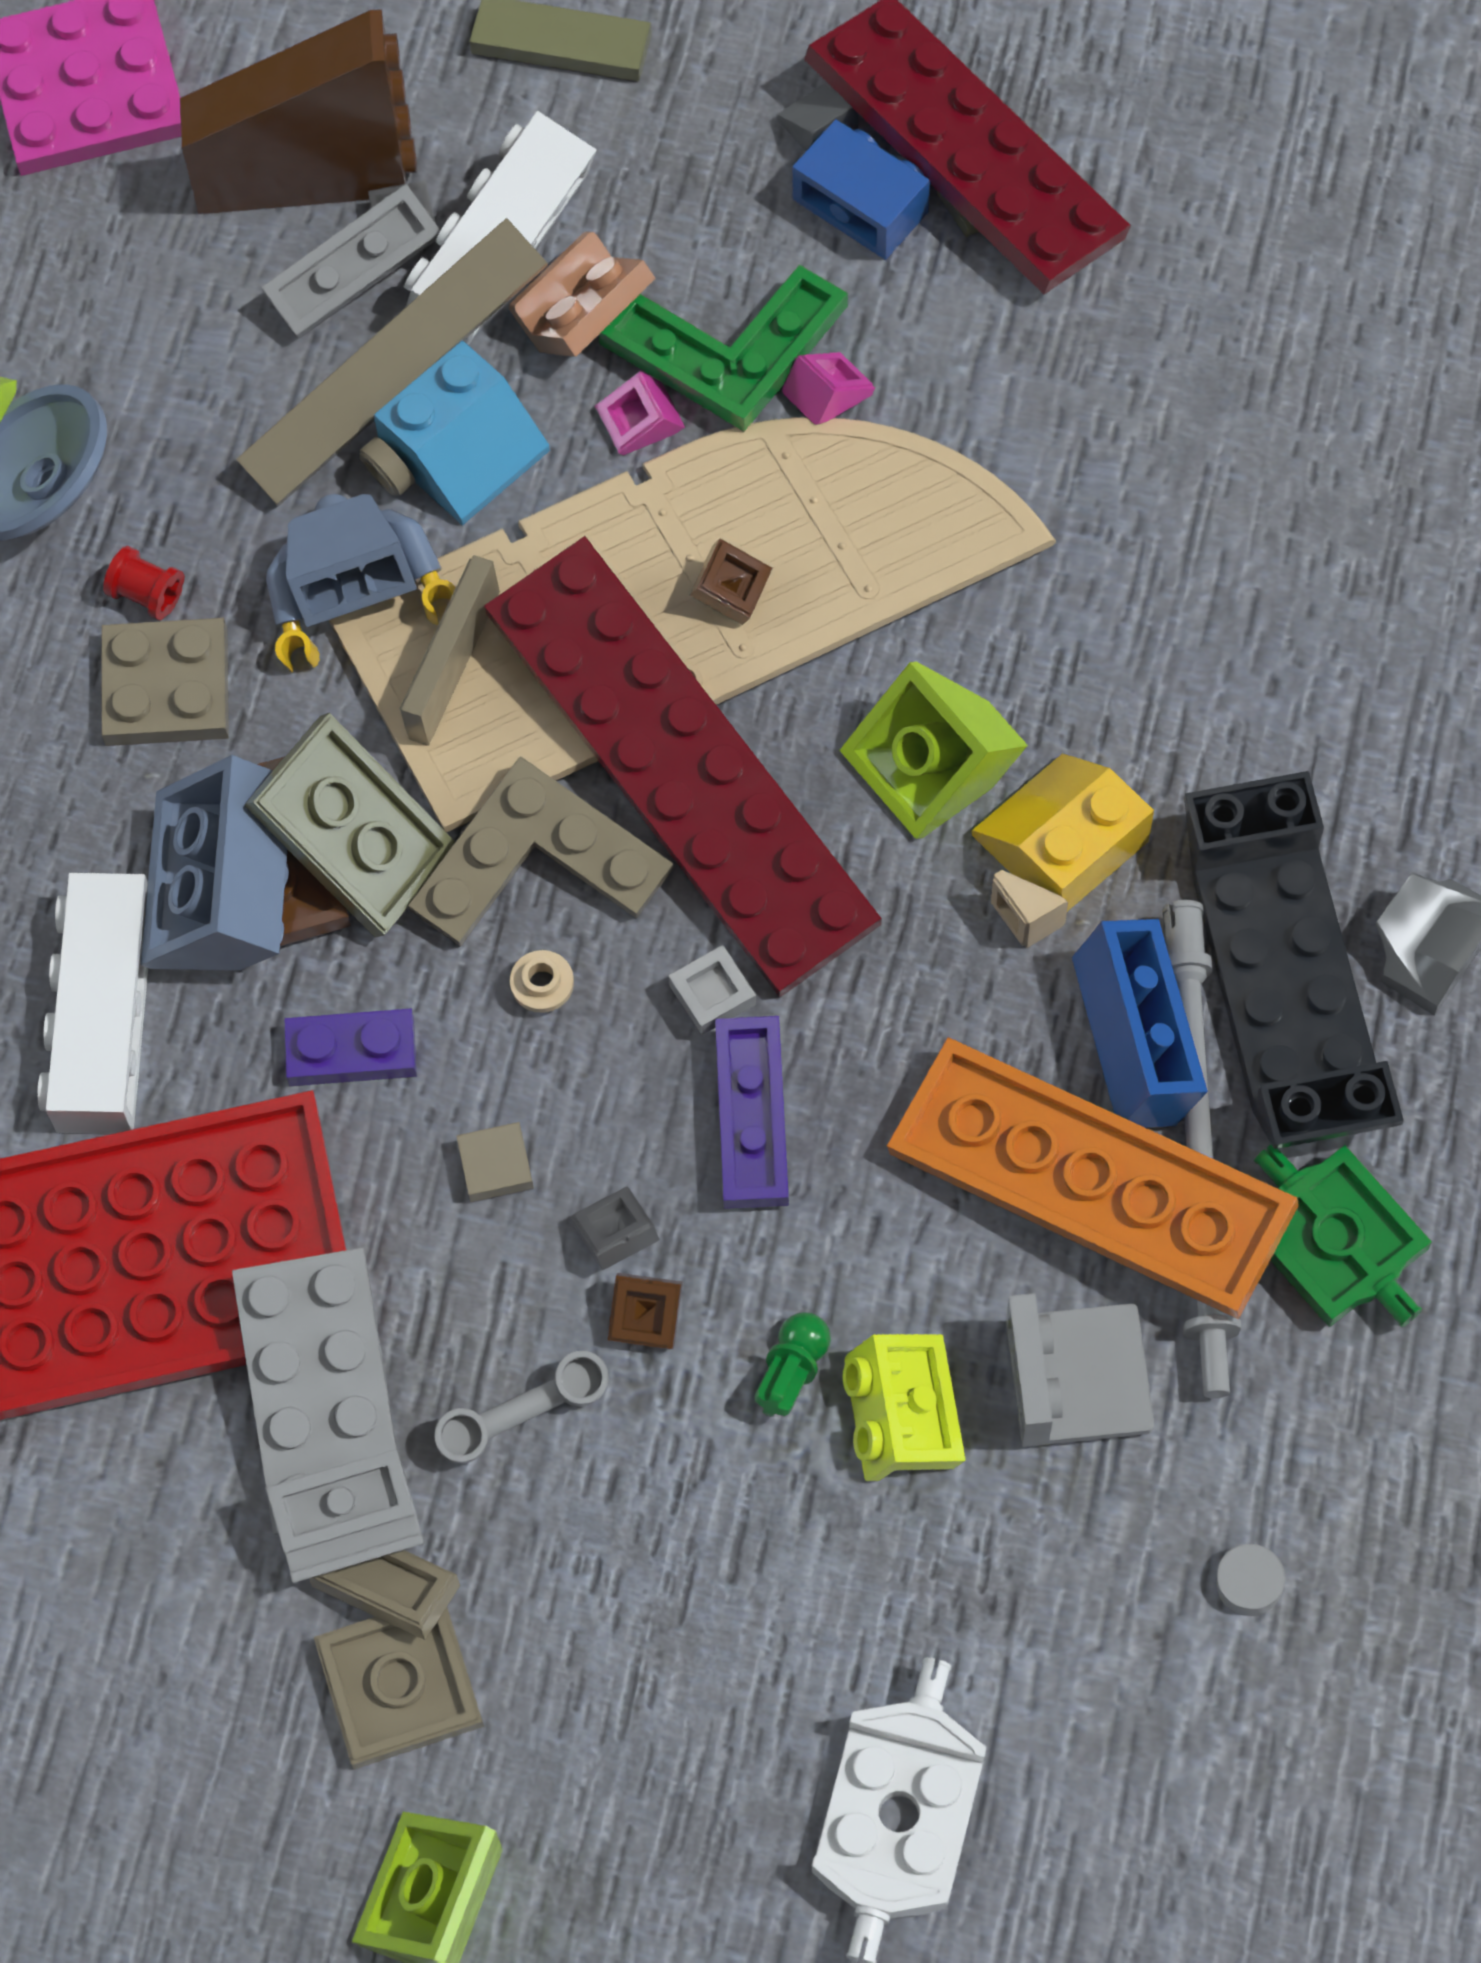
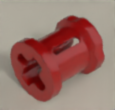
(143, 582)

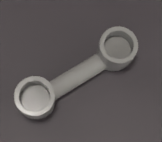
(578, 1382)

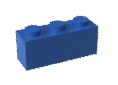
(1139, 1023)

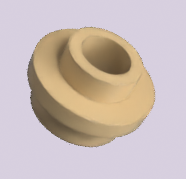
(546, 997)

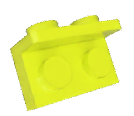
(902, 1404)

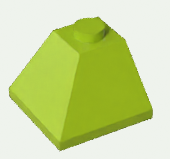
(931, 748)

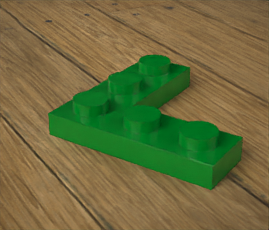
(725, 379)

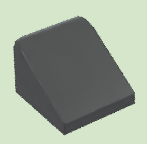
(815, 113)

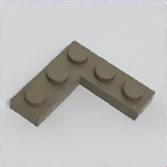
(528, 813)

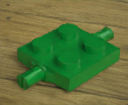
(1344, 1237)

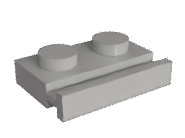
(345, 1515)

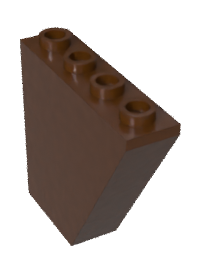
(303, 124)

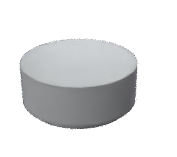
(1250, 1579)

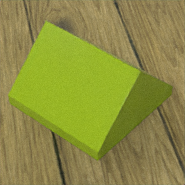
(429, 1890)

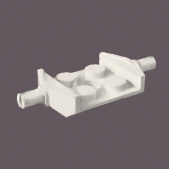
(909, 1754)

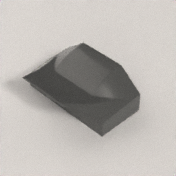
(1429, 939)

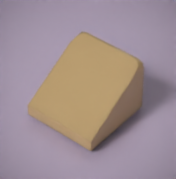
(1027, 908)

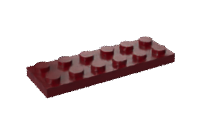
(967, 143)

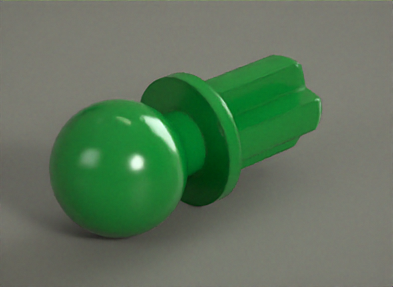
(792, 1362)

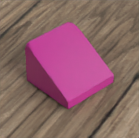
(825, 386)
(639, 414)

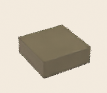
(494, 1162)

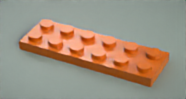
(1093, 1177)

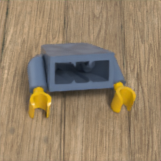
(344, 561)

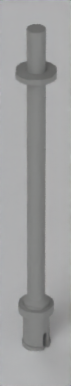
(1191, 968)

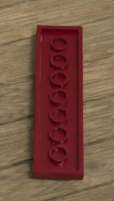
(683, 766)

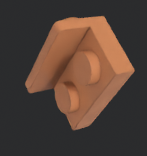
(578, 296)

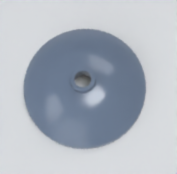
(47, 456)

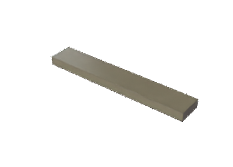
(392, 361)

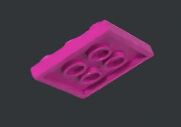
(85, 82)

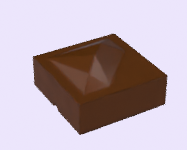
(731, 581)
(645, 1310)

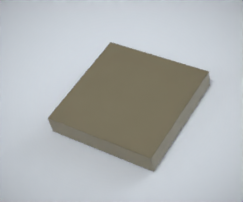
(396, 1687)

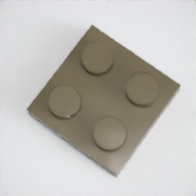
(165, 681)

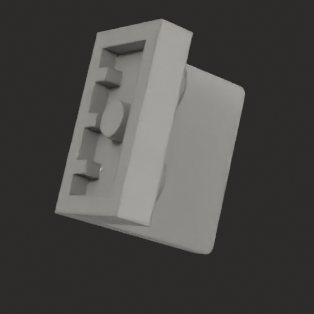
(1078, 1372)

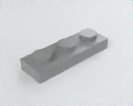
(351, 261)

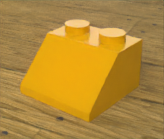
(1068, 828)

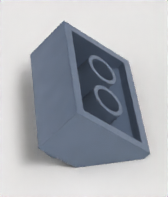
(213, 874)

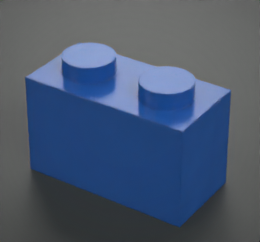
(861, 188)

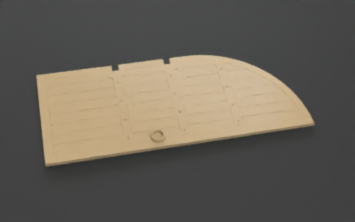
(841, 510)

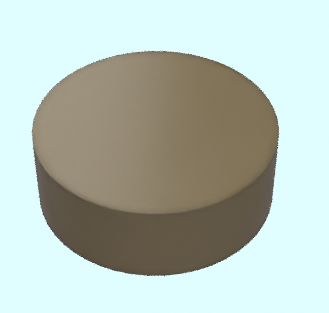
(386, 467)

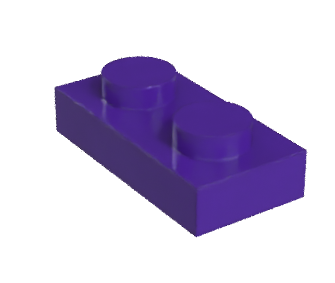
(350, 1047)

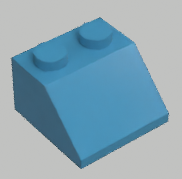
(461, 432)

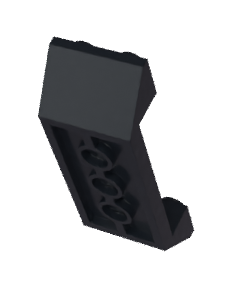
(1285, 963)

